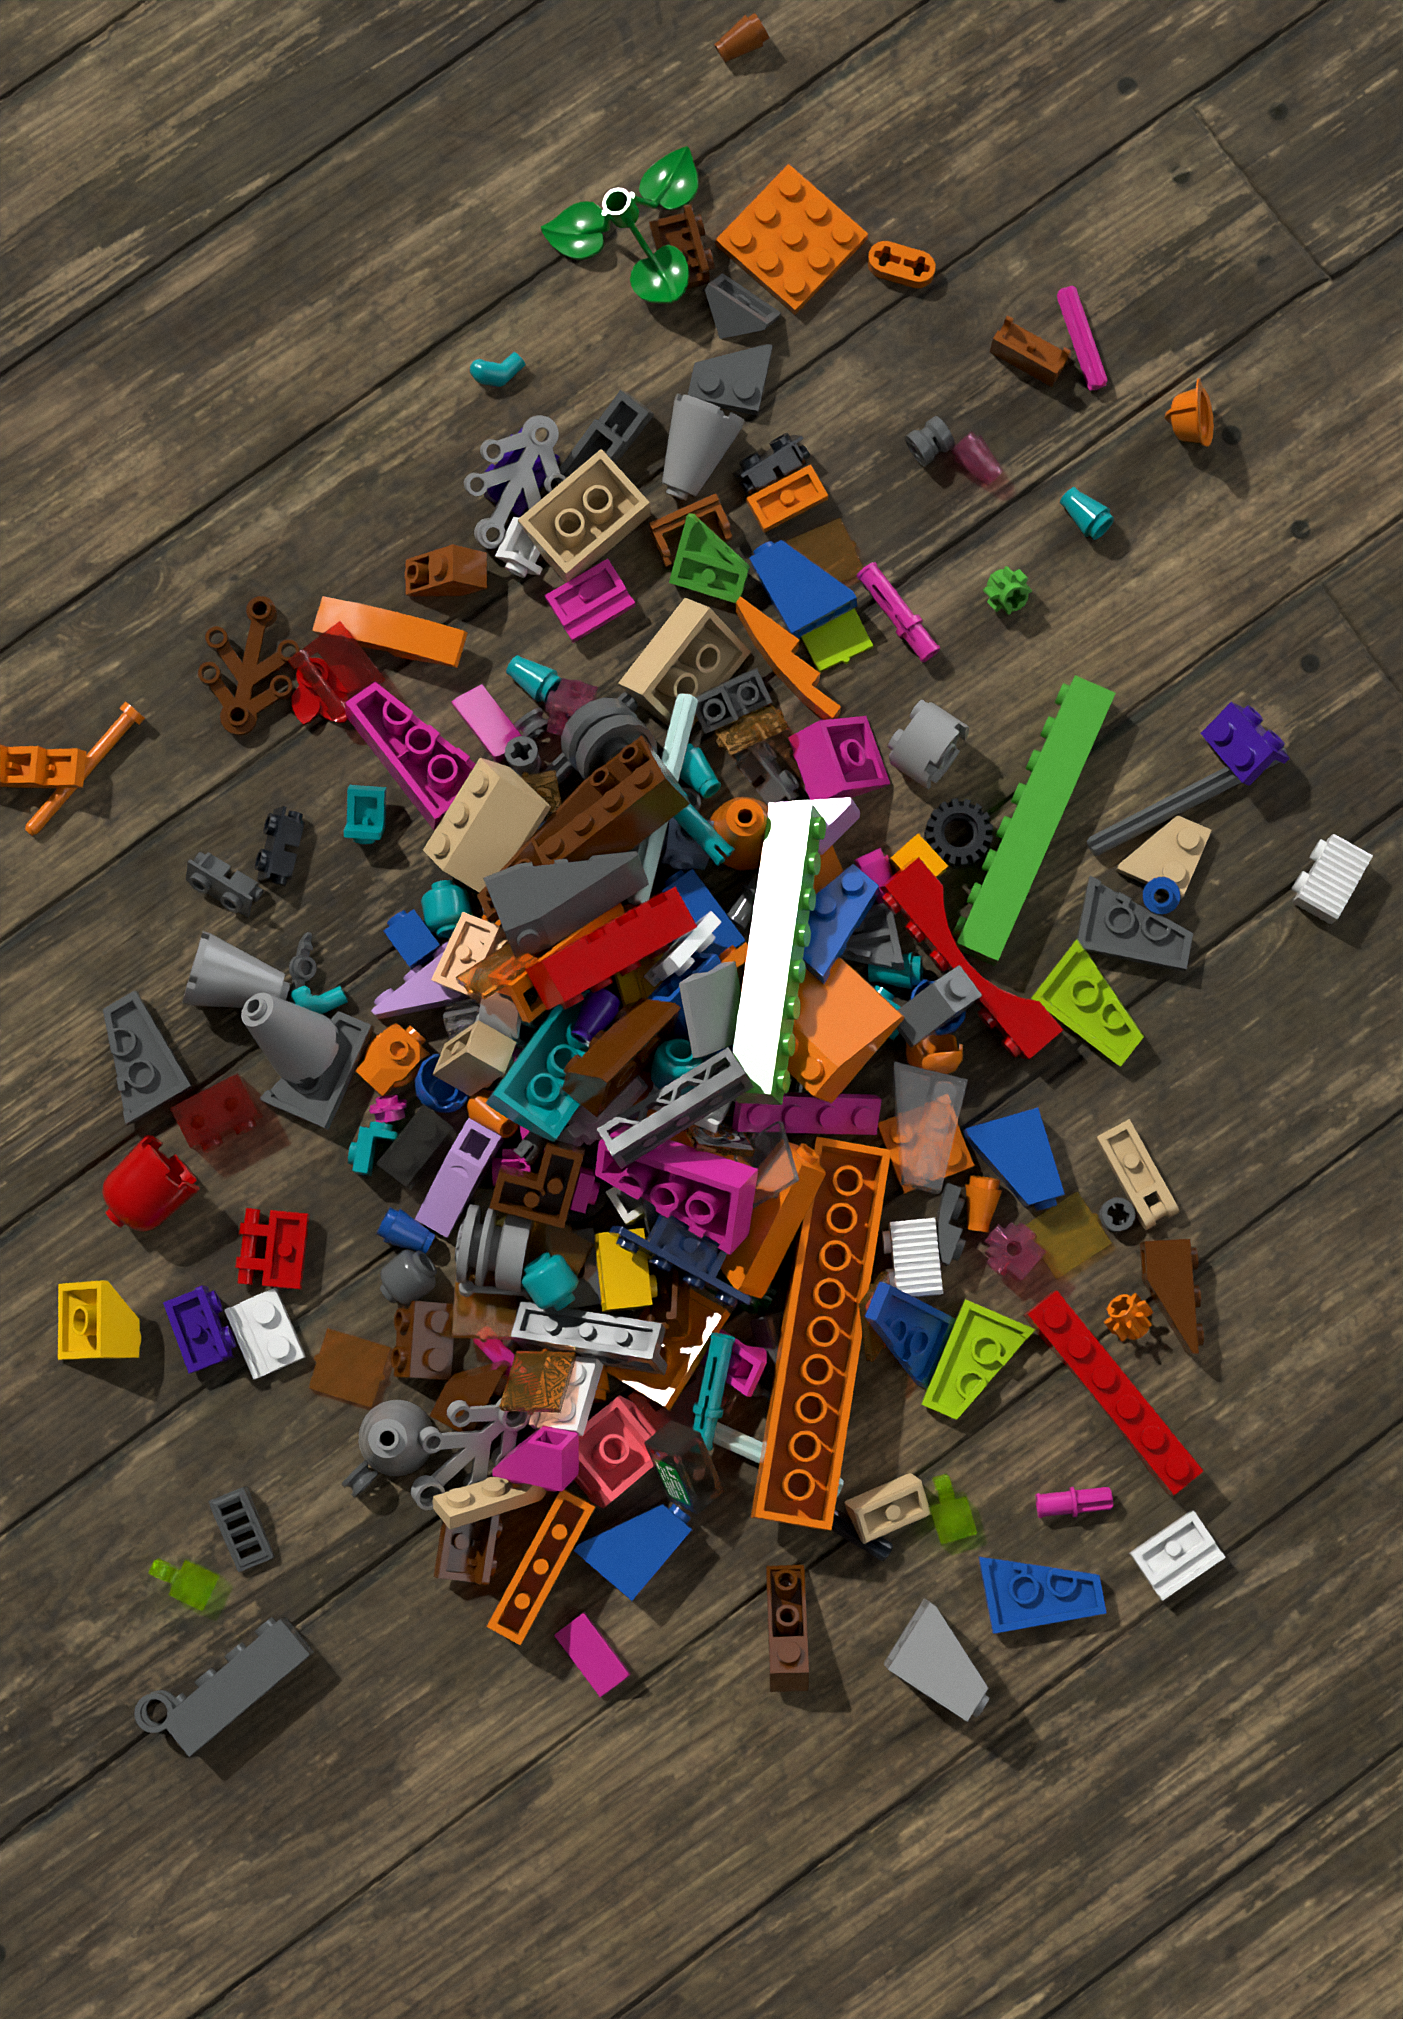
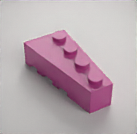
(691, 1185)

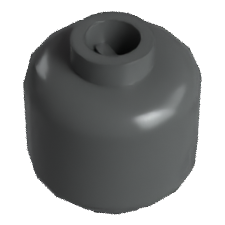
(408, 1277)

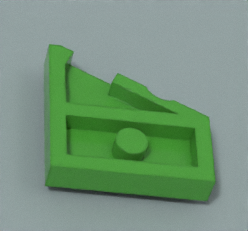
(708, 563)

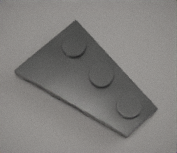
(1127, 931)
(142, 1058)
(320, 1097)

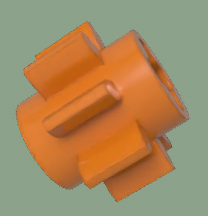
(1128, 1317)

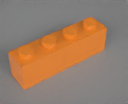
(541, 1566)

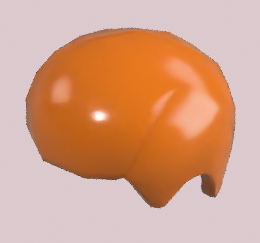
(936, 1054)

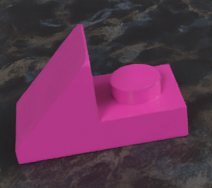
(744, 1366)

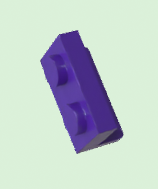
(1244, 742)
(199, 1328)

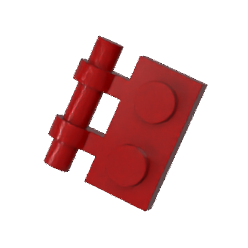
(284, 1248)

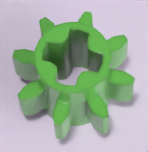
(1007, 590)

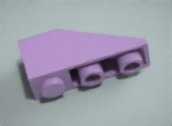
(417, 992)
(459, 1177)

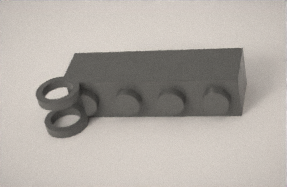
(231, 1690)

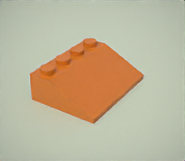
(837, 1029)

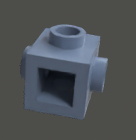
(681, 849)

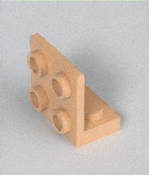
(468, 945)

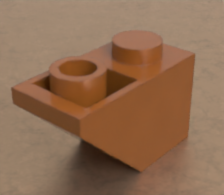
(446, 572)

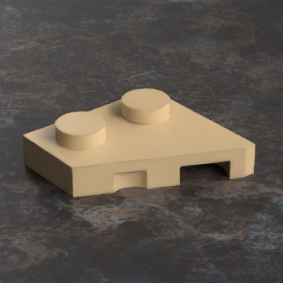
(1169, 854)

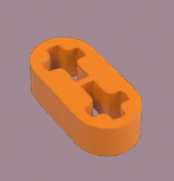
(903, 256)

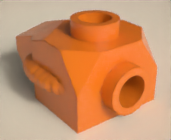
(393, 1058)

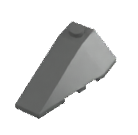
(557, 899)

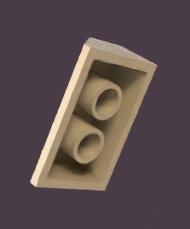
(585, 516)
(684, 657)
(486, 824)

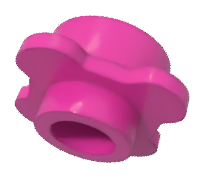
(388, 1108)

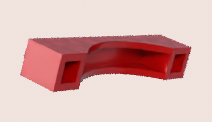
(919, 898)
(1114, 1392)

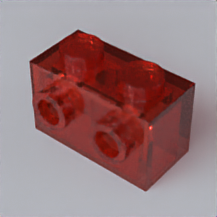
(217, 1113)

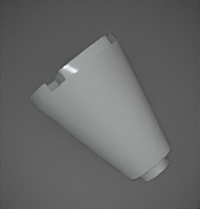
(696, 444)
(229, 976)
(291, 1037)
(406, 1423)

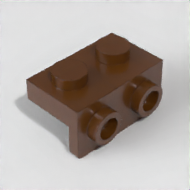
(684, 233)
(423, 1340)
(468, 1551)

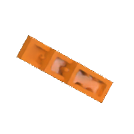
(393, 632)
(779, 651)
(41, 767)

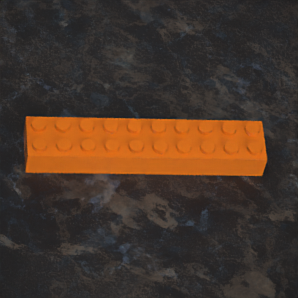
(821, 1339)

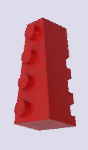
(611, 950)

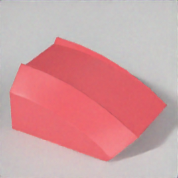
(613, 1451)

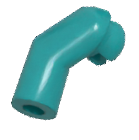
(494, 373)
(319, 1003)

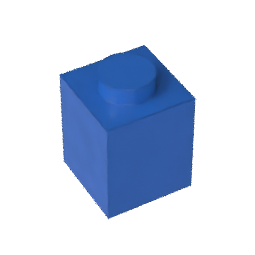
(411, 938)

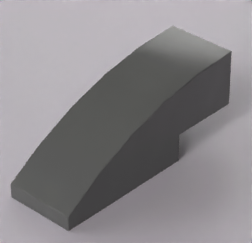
(612, 432)

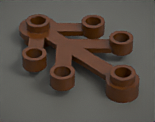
(249, 671)

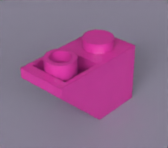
(543, 1459)

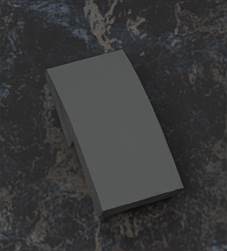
(731, 700)
(948, 1236)

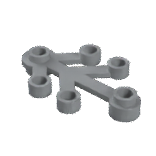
(517, 474)
(472, 1445)

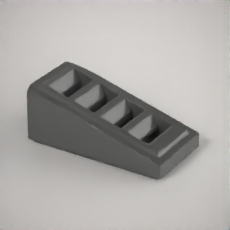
(217, 1506)

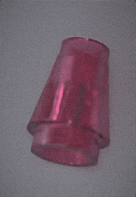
(977, 458)

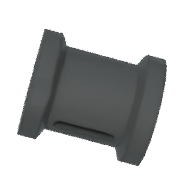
(523, 747)

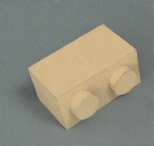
(475, 1058)

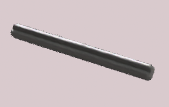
(1164, 810)

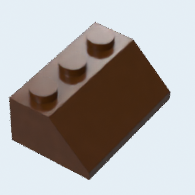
(619, 1054)

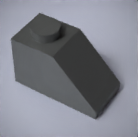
(937, 1006)

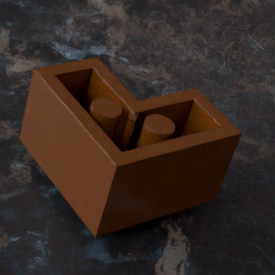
(543, 1195)

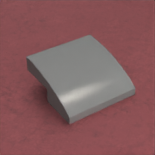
(711, 1008)

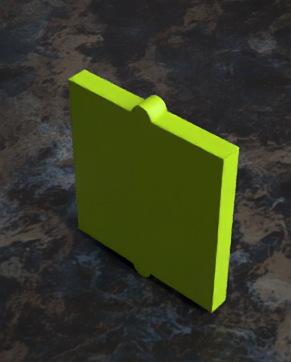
(837, 641)

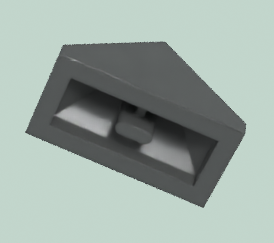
(737, 309)

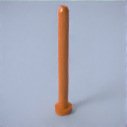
(93, 758)

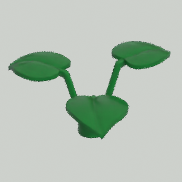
(580, 227)

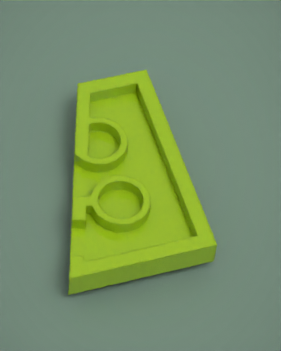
(1087, 1005)
(972, 1356)

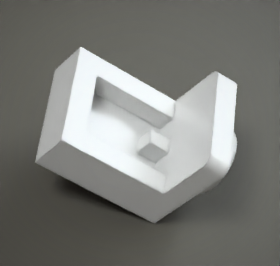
(518, 551)

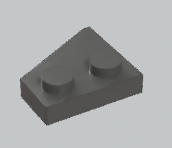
(733, 379)
(876, 940)

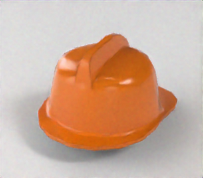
(1192, 416)

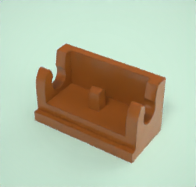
(1029, 352)
(668, 529)

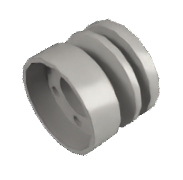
(492, 1249)

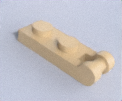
(1136, 1173)
(484, 1500)

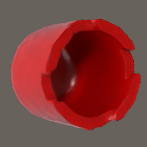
(147, 1187)

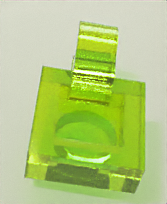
(951, 1516)
(191, 1582)

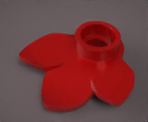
(307, 702)

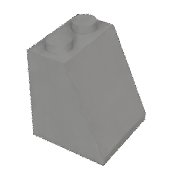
(937, 1664)

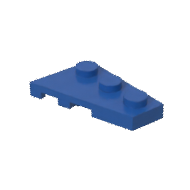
(836, 914)
(910, 1330)
(1037, 1595)

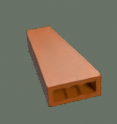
(774, 1227)

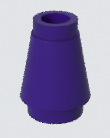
(595, 1015)

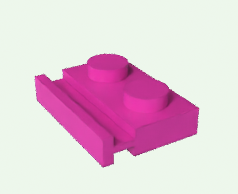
(590, 600)

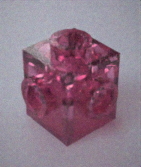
(565, 701)
(1027, 1250)

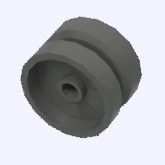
(600, 733)

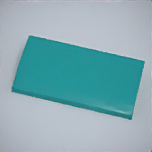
(533, 1085)

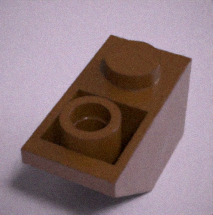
(475, 1388)

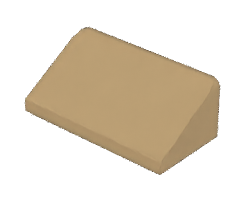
(888, 1507)

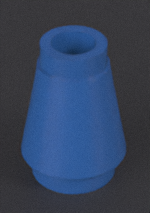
(404, 1231)

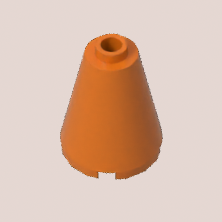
(743, 826)

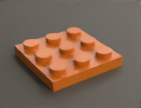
(791, 239)

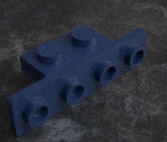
(677, 1248)

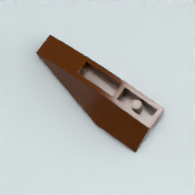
(605, 813)

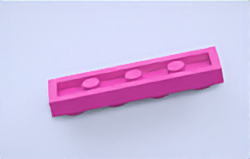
(812, 1115)

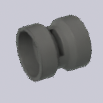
(930, 441)

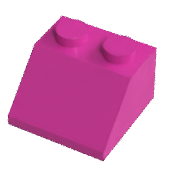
(839, 758)

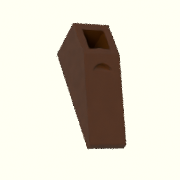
(1168, 1277)
(787, 1628)

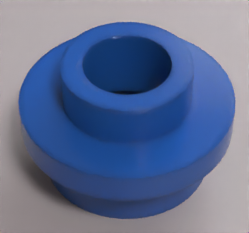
(1161, 883)

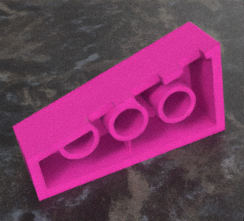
(410, 750)

